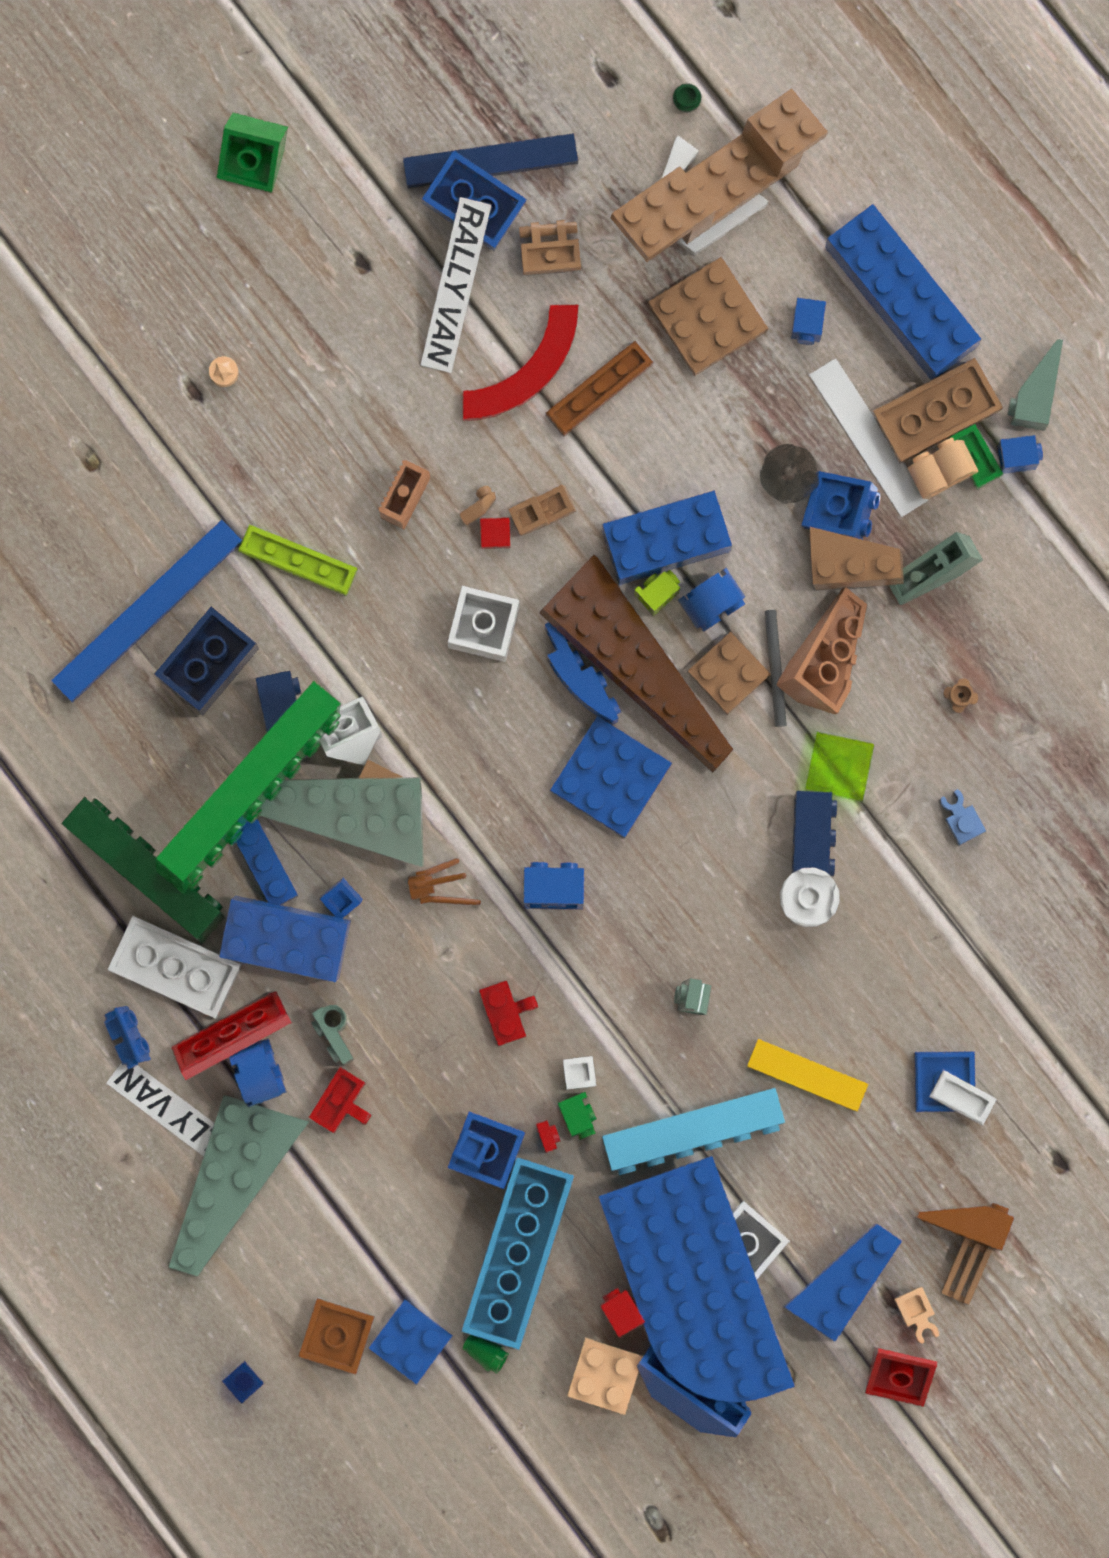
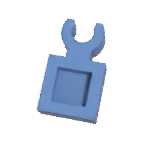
(964, 821)

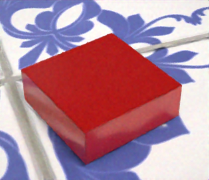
(495, 533)

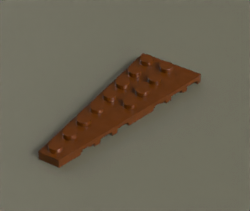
(612, 635)

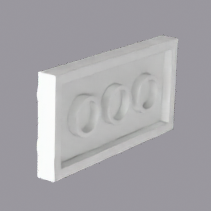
(174, 967)

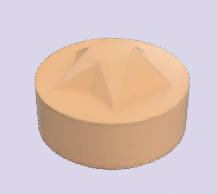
(223, 371)

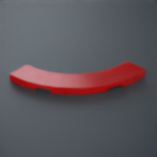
(533, 376)

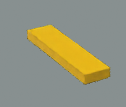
(807, 1075)

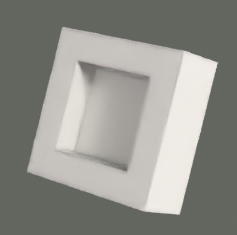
(579, 1073)

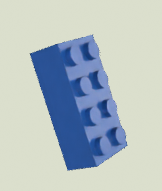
(666, 537)
(285, 938)

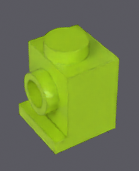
(658, 591)

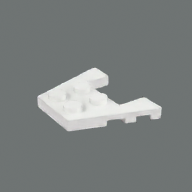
(683, 155)

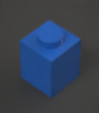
(808, 321)
(1019, 454)

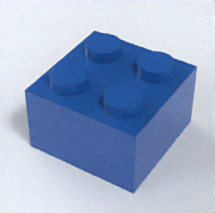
(553, 886)
(500, 1155)

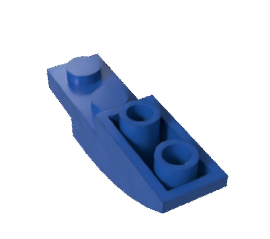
(583, 685)

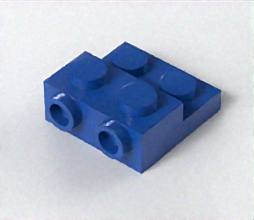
(842, 505)

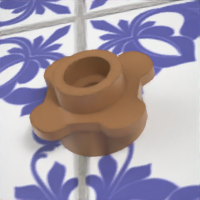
(963, 686)

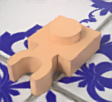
(915, 1310)

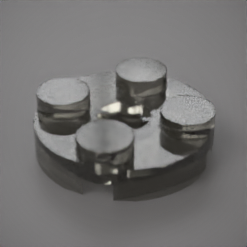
(804, 480)

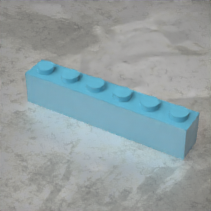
(692, 1130)

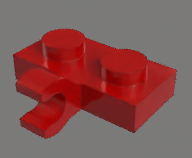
(504, 1012)
(339, 1101)

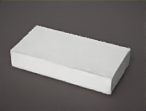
(962, 1097)

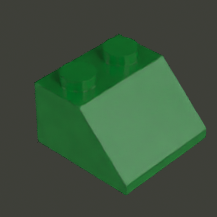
(251, 152)

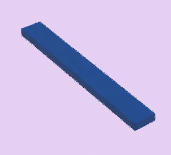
(146, 611)

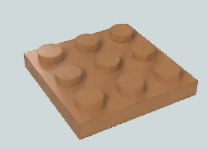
(708, 316)

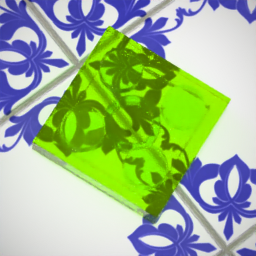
(839, 766)

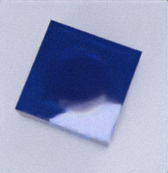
(243, 1382)

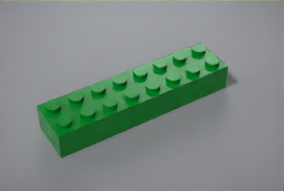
(248, 787)

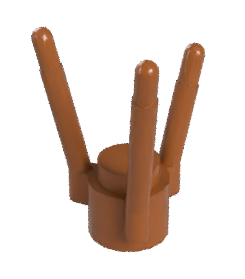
(423, 885)

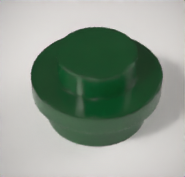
(687, 97)

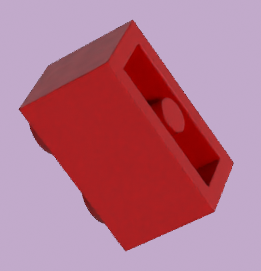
(621, 1311)

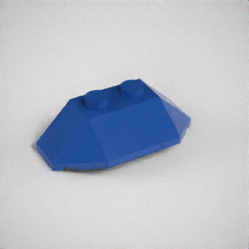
(698, 1411)

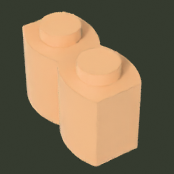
(942, 468)

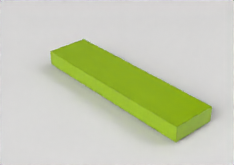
(297, 560)

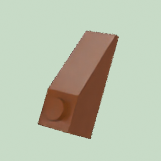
(980, 1224)

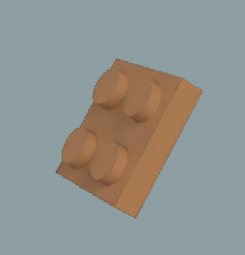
(728, 673)

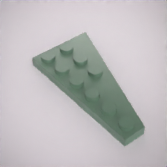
(363, 812)
(235, 1167)

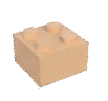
(604, 1376)

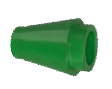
(486, 1353)

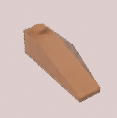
(824, 662)

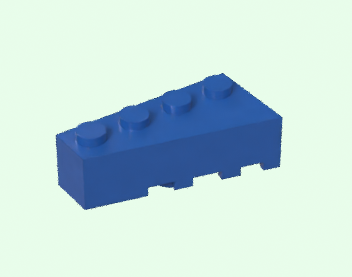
(841, 1287)

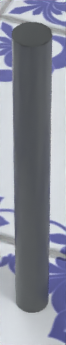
(775, 667)

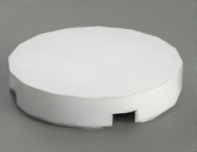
(801, 894)

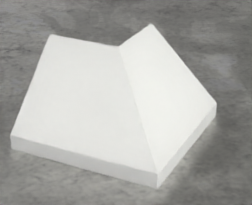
(354, 735)

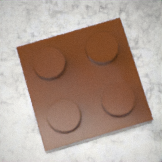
(336, 1336)

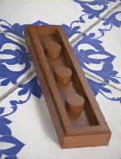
(599, 388)

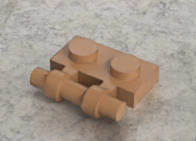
(553, 255)

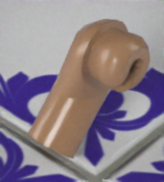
(479, 508)

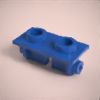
(124, 1024)

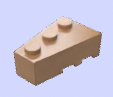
(852, 562)

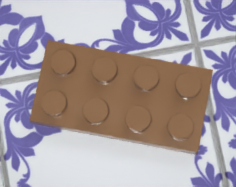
(937, 410)

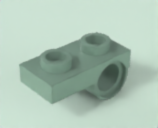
(693, 996)
(337, 1049)

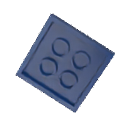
(611, 777)

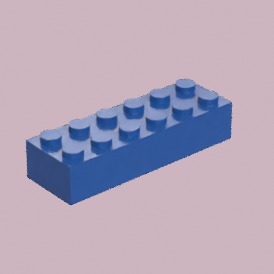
(902, 292)

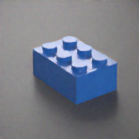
(466, 180)

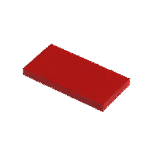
(230, 1035)

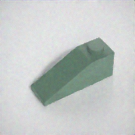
(1034, 399)
(937, 567)

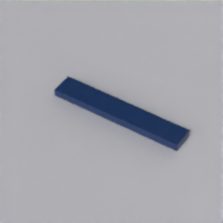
(497, 158)

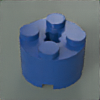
(712, 599)
(258, 1073)

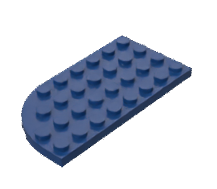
(696, 1284)

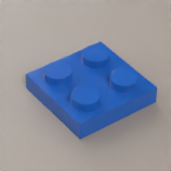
(410, 1341)

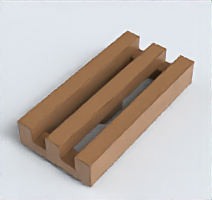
(978, 1273)

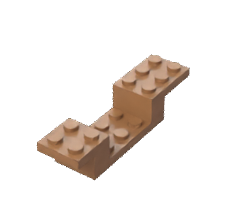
(696, 200)

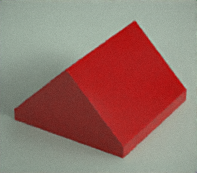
(900, 1376)

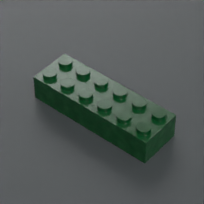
(137, 864)

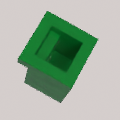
(578, 1116)

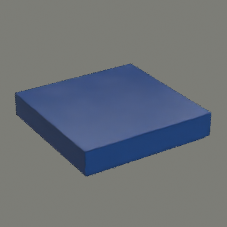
(928, 1070)

